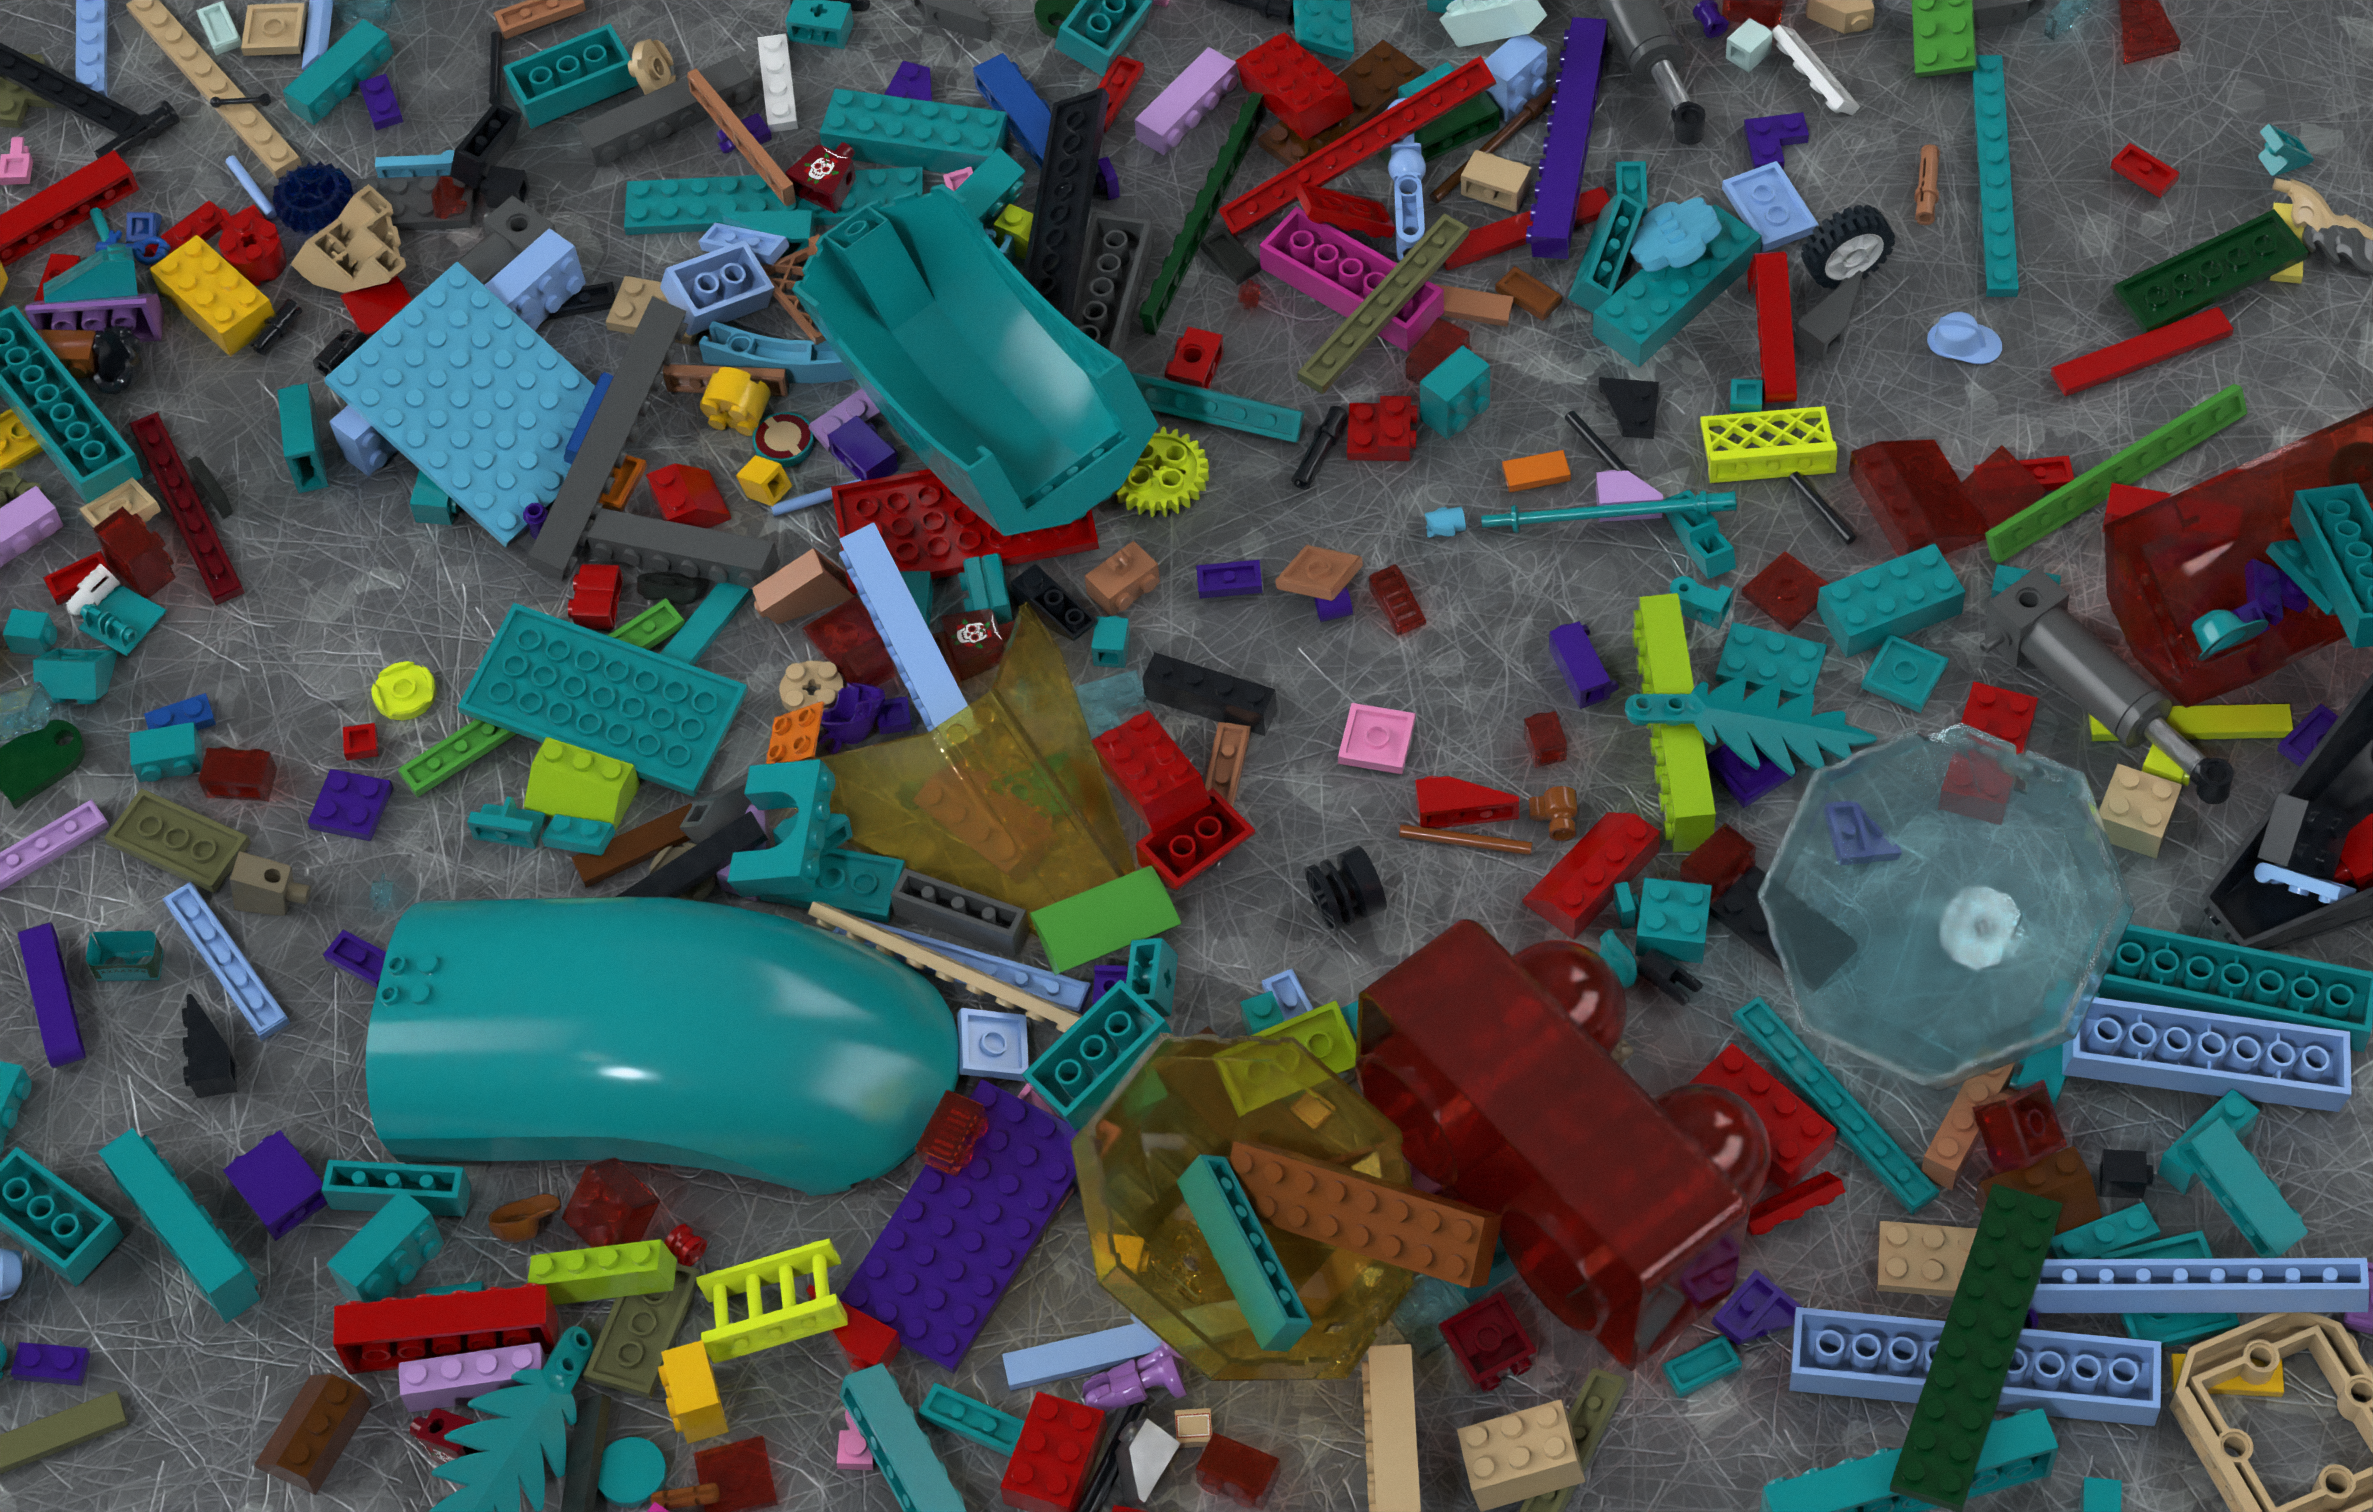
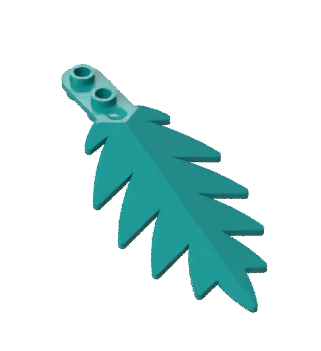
(1754, 720)
(515, 1443)

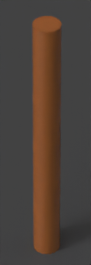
(1465, 839)

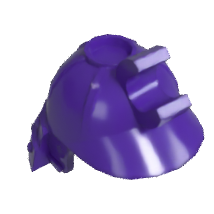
(851, 716)

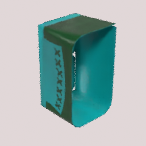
(121, 945)

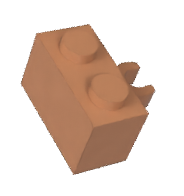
(1122, 579)

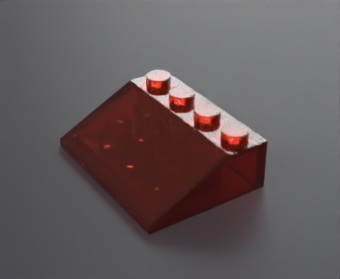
(1915, 496)

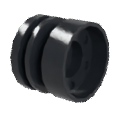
(1353, 885)

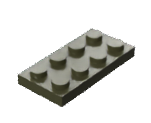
(177, 840)
(638, 1333)

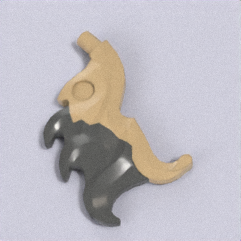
(2331, 232)

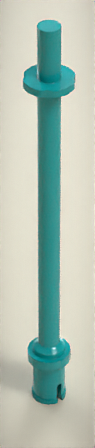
(1701, 503)

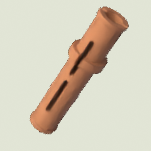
(1926, 193)

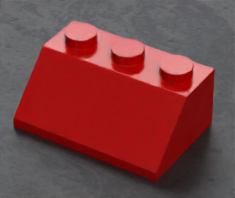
(1194, 842)

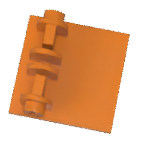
(795, 735)

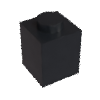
(502, 184)
(2124, 1173)

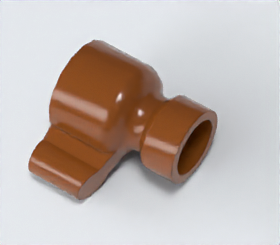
(1560, 807)

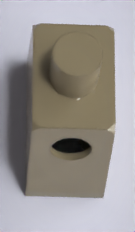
(265, 886)

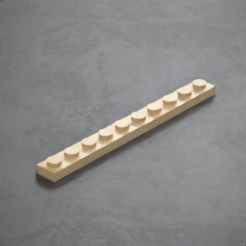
(213, 82)
(946, 967)

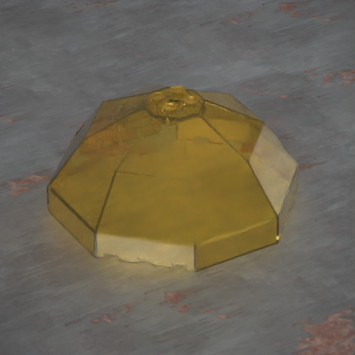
(1198, 1100)

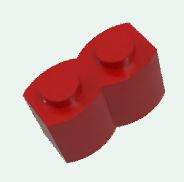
(596, 596)

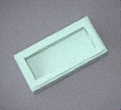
(219, 28)

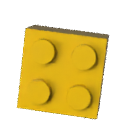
(692, 1392)

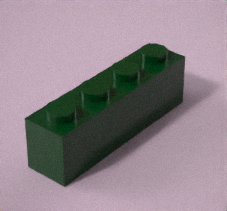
(1456, 128)

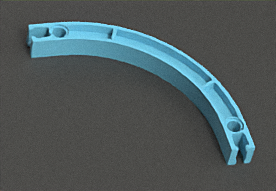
(800, 358)

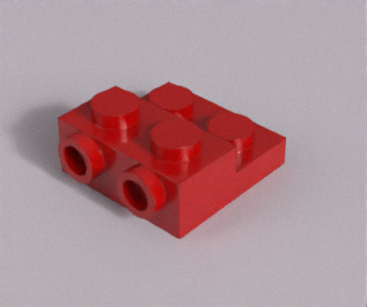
(1382, 430)

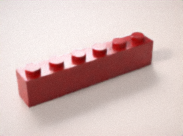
(64, 206)

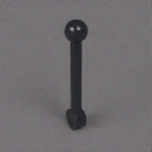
(263, 99)

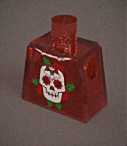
(975, 640)

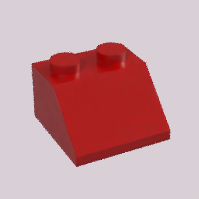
(687, 496)

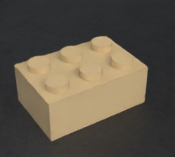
(1520, 1455)

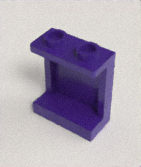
(277, 1184)

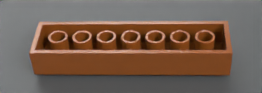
(1367, 1213)

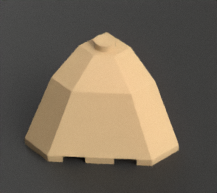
(355, 248)

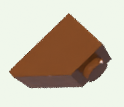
(73, 350)

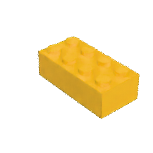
(212, 294)

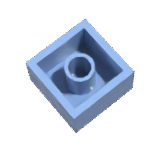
(1519, 74)

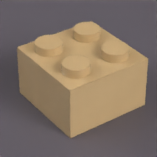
(2138, 810)

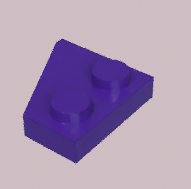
(911, 82)
(1755, 1310)

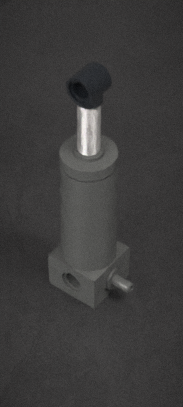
(1655, 57)
(2034, 625)

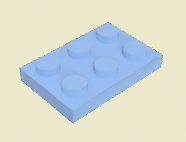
(1770, 205)

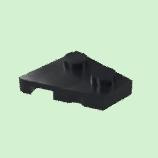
(1632, 405)

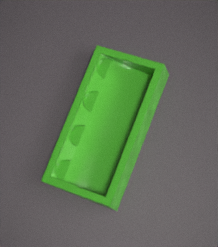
(1104, 919)

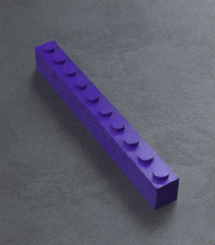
(1569, 138)

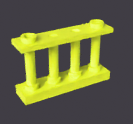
(779, 1326)

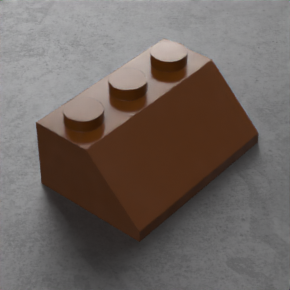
(2057, 1178)
(314, 1432)

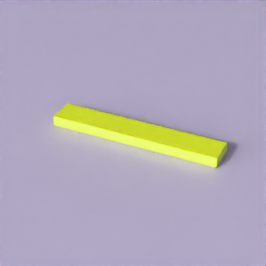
(2219, 722)

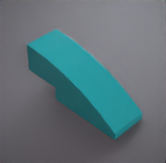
(1702, 539)

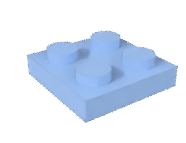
(992, 1044)

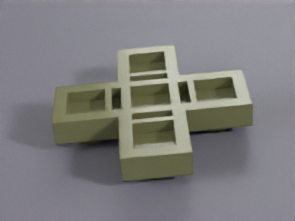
(15, 100)

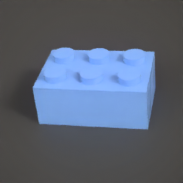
(717, 286)

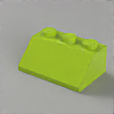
(580, 783)

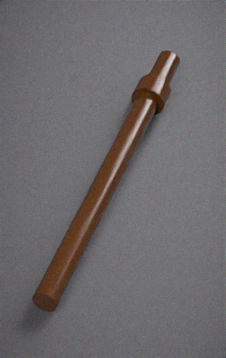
(1531, 110)

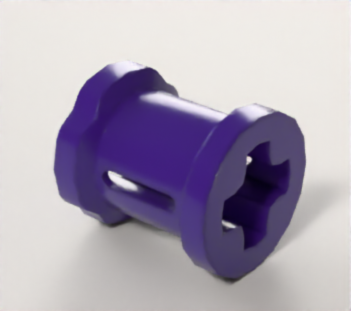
(1708, 15)

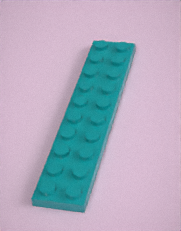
(699, 202)

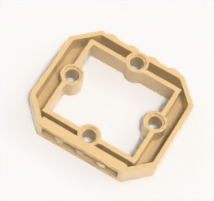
(2269, 1341)

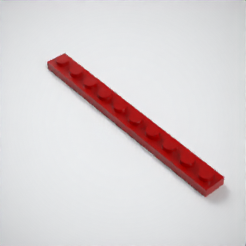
(1358, 145)

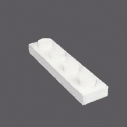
(1809, 64)
(777, 83)

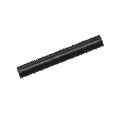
(495, 67)
(1595, 442)
(1822, 508)

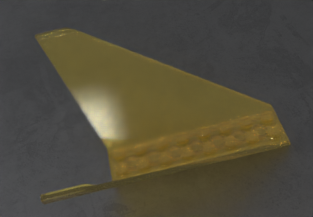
(996, 793)

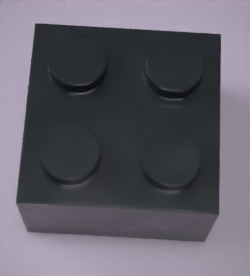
(2305, 836)

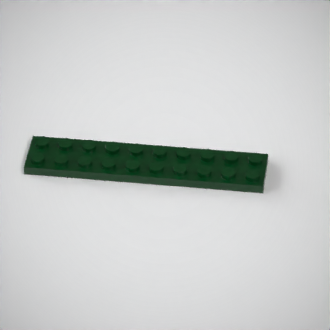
(1976, 1348)

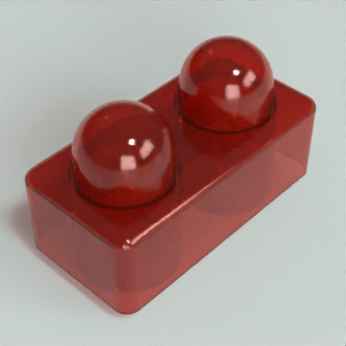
(1509, 1093)

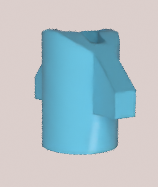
(1445, 522)

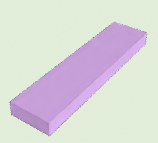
(50, 842)

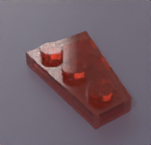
(2145, 30)

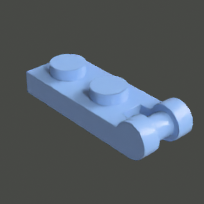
(2303, 882)

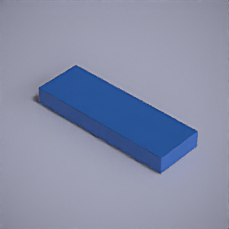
(587, 417)

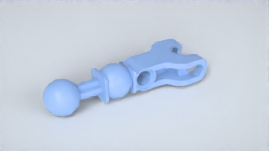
(1407, 170)

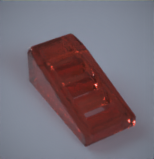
(1388, 582)

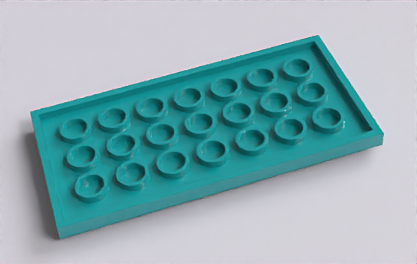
(603, 697)

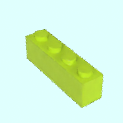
(605, 1271)

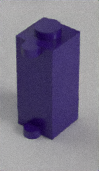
(1580, 664)

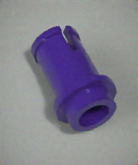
(535, 516)

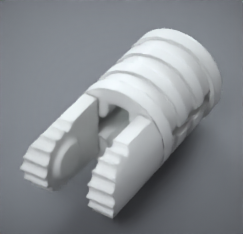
(84, 594)

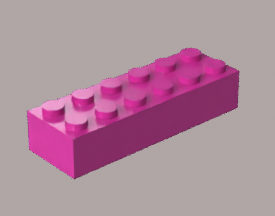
(1343, 274)

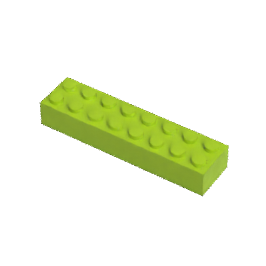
(1678, 749)

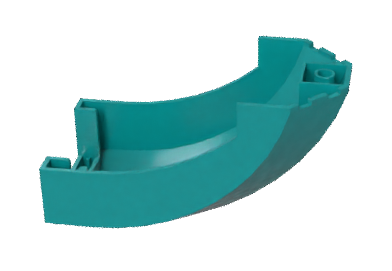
(974, 362)

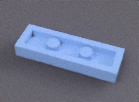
(764, 245)

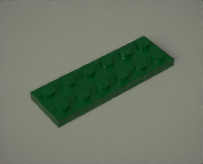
(2210, 271)

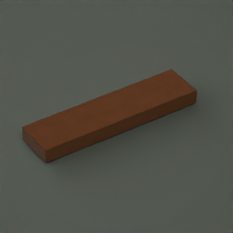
(633, 847)

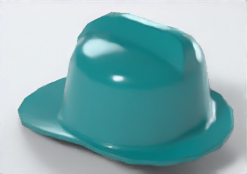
(2223, 630)

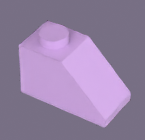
(1623, 488)

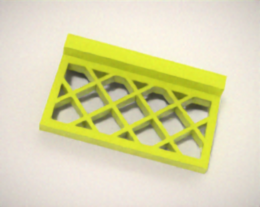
(1769, 459)

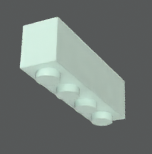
(1490, 20)

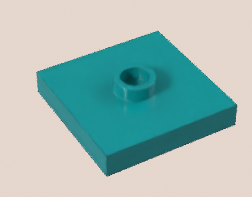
(1905, 673)

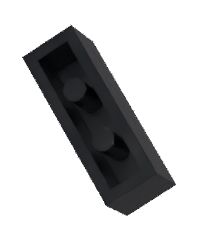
(485, 144)

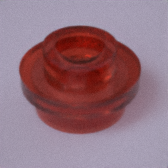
(1249, 294)

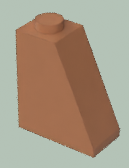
(801, 588)

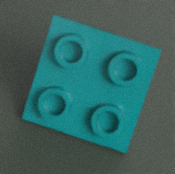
(120, 619)

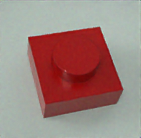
(360, 741)

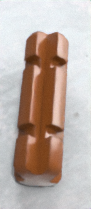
(687, 1496)

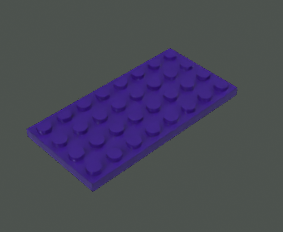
(967, 1235)

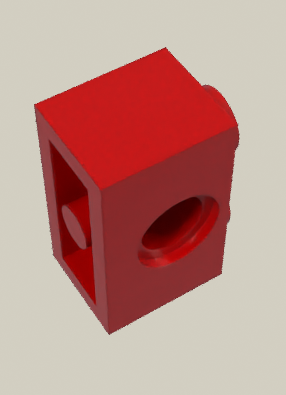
(1196, 358)

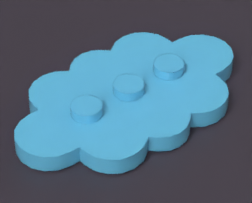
(1674, 234)

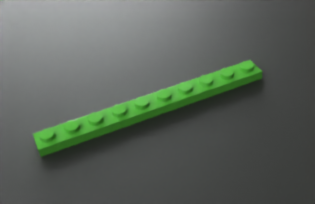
(2121, 468)
(481, 737)

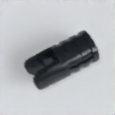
(338, 350)
(1665, 974)

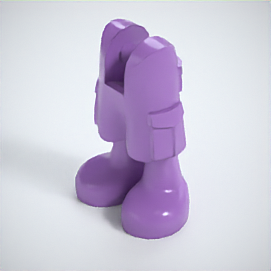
(1128, 1381)

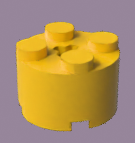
(734, 400)

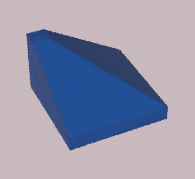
(142, 225)

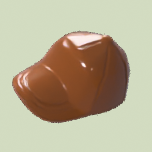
(521, 1218)

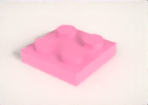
(1376, 738)

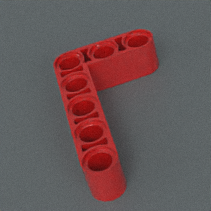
(1770, 283)

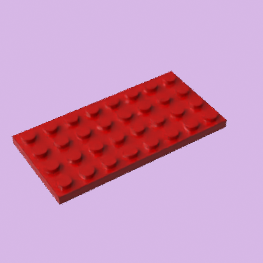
(936, 531)

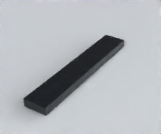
(65, 92)
(701, 860)

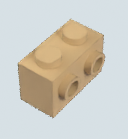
(1495, 180)

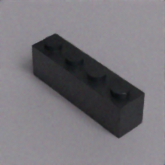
(1209, 693)

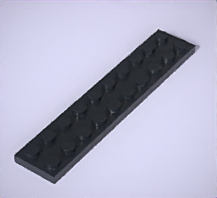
(1065, 198)

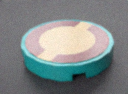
(784, 438)

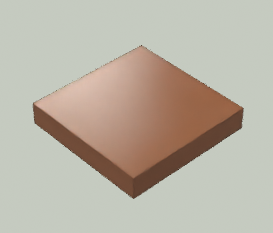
(1319, 572)

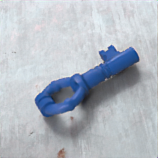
(138, 247)

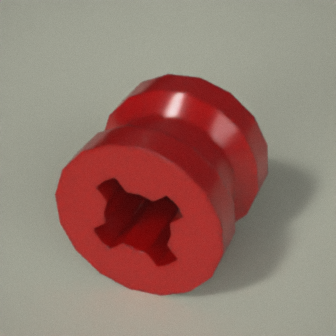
(685, 1245)

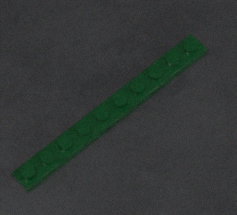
(1199, 220)

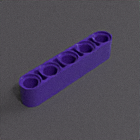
(51, 995)

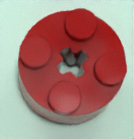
(253, 248)

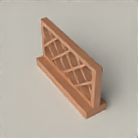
(791, 303)

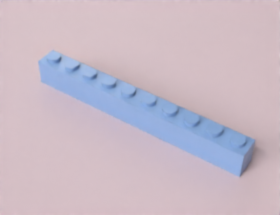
(2203, 1285)

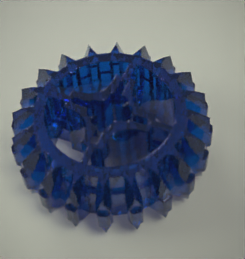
(311, 196)

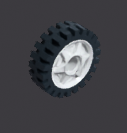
(1847, 244)

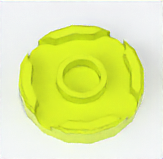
(404, 691)

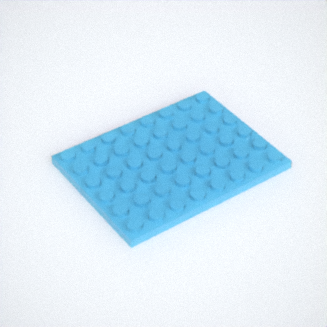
(470, 400)

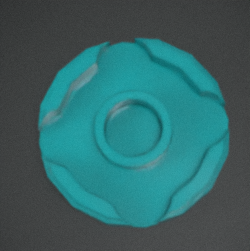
(631, 1472)

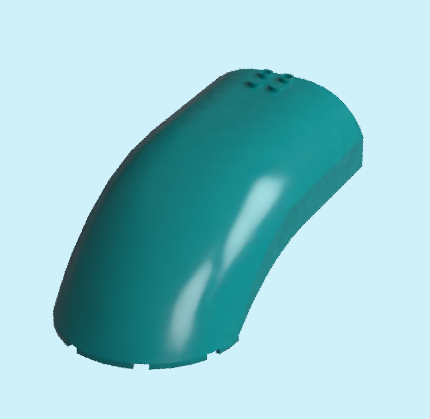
(652, 1040)

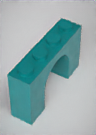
(795, 861)

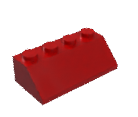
(1585, 877)

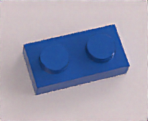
(190, 710)

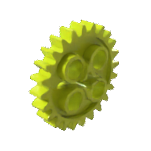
(1164, 463)

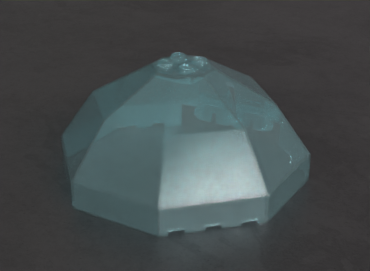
(1897, 868)

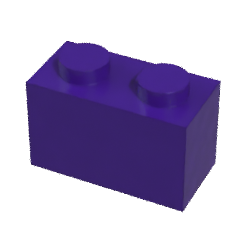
(862, 450)

